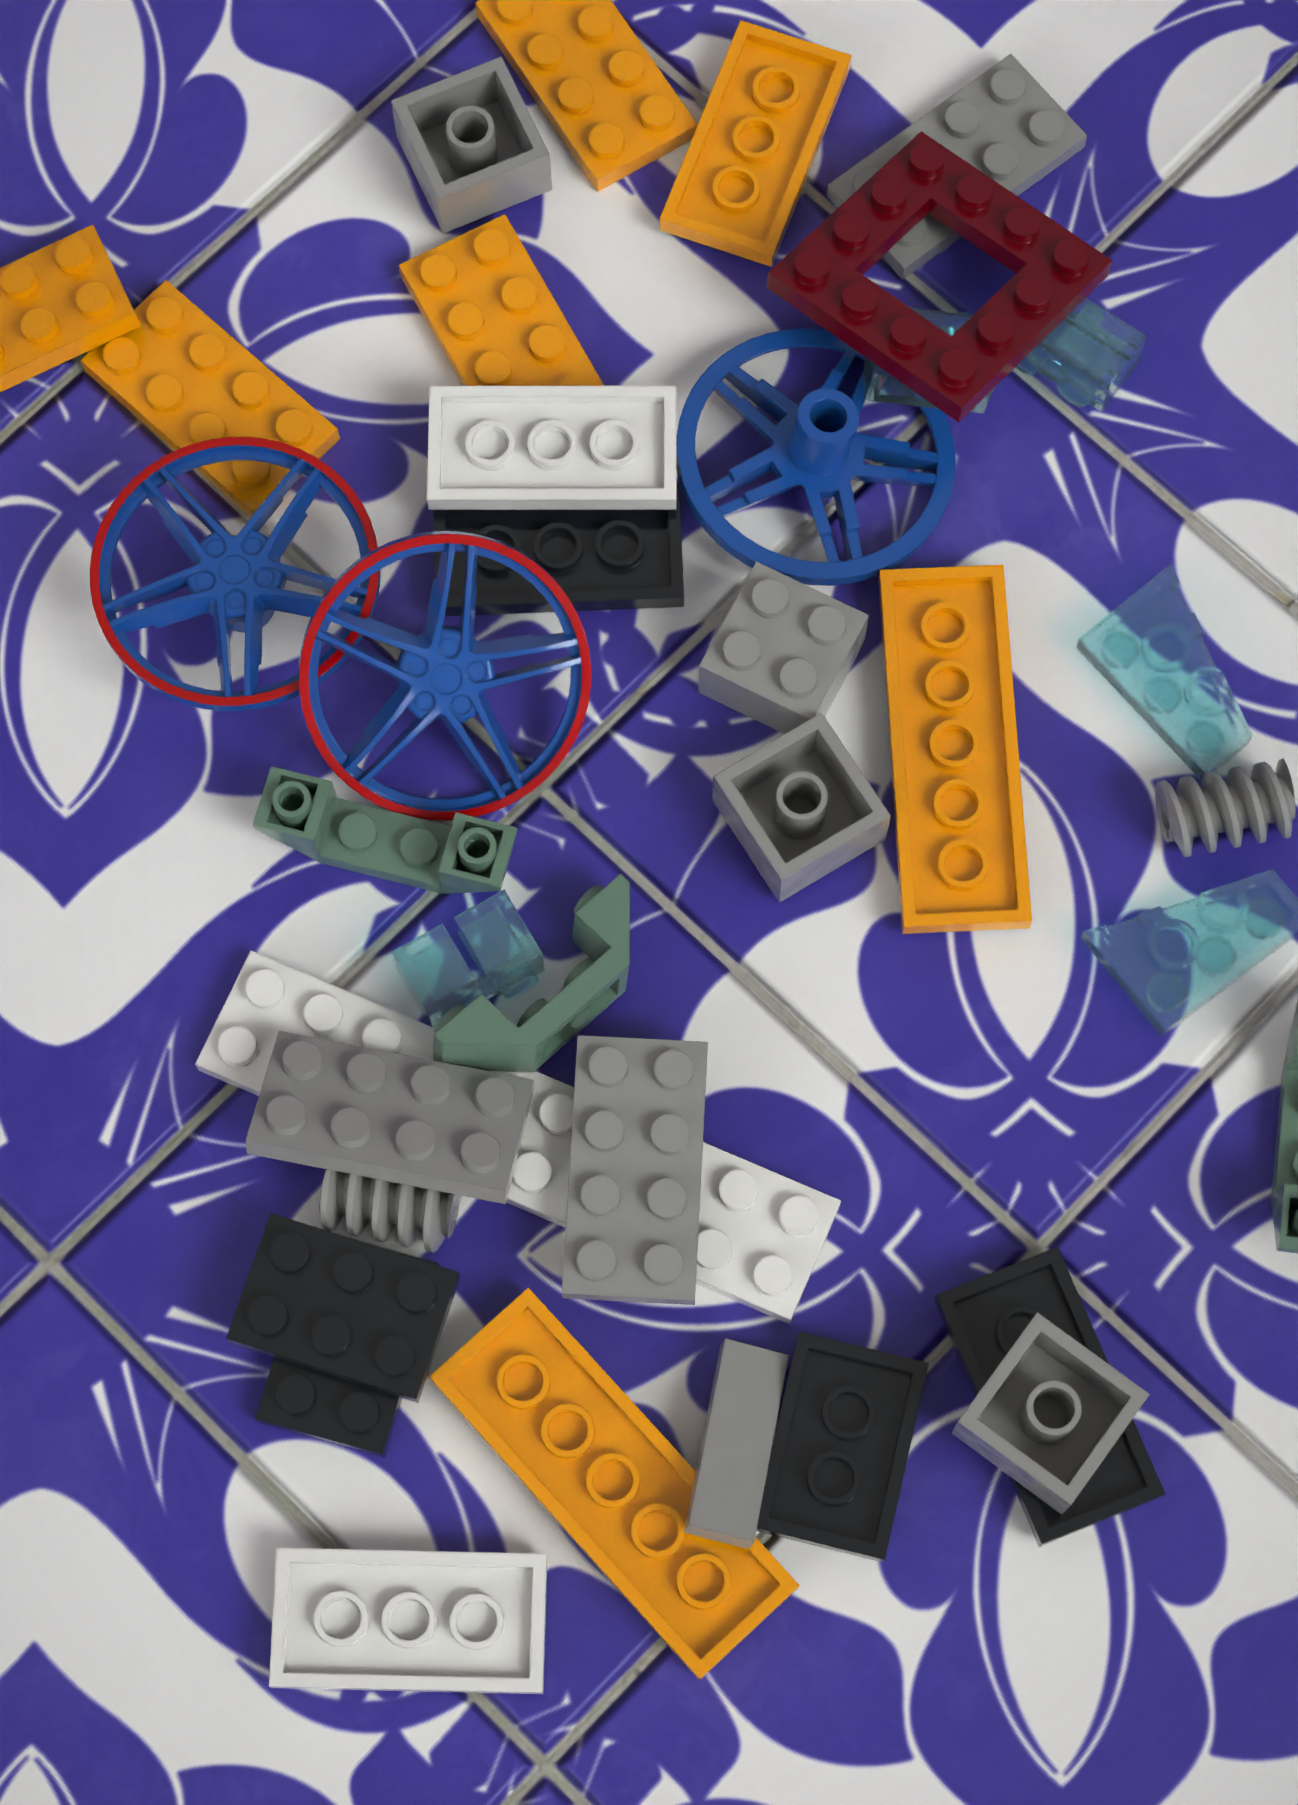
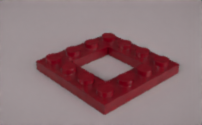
(959, 370)

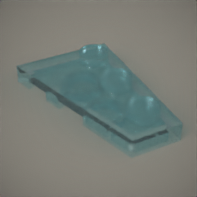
(1163, 669)
(1195, 949)

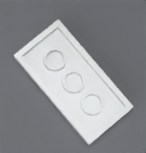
(552, 448)
(409, 1621)

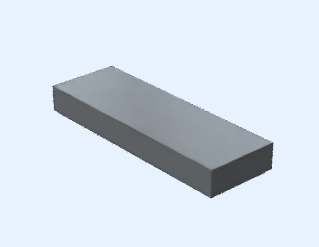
(736, 1444)

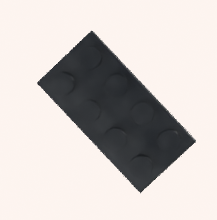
(593, 555)
(984, 1325)

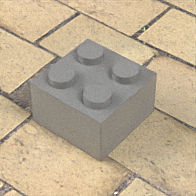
(472, 144)
(781, 651)
(800, 807)
(1050, 1413)

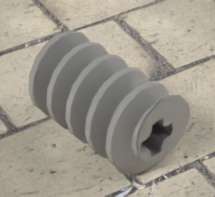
(1226, 806)
(387, 1206)

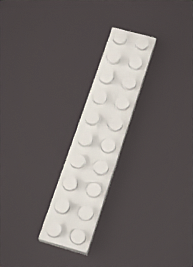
(754, 1225)

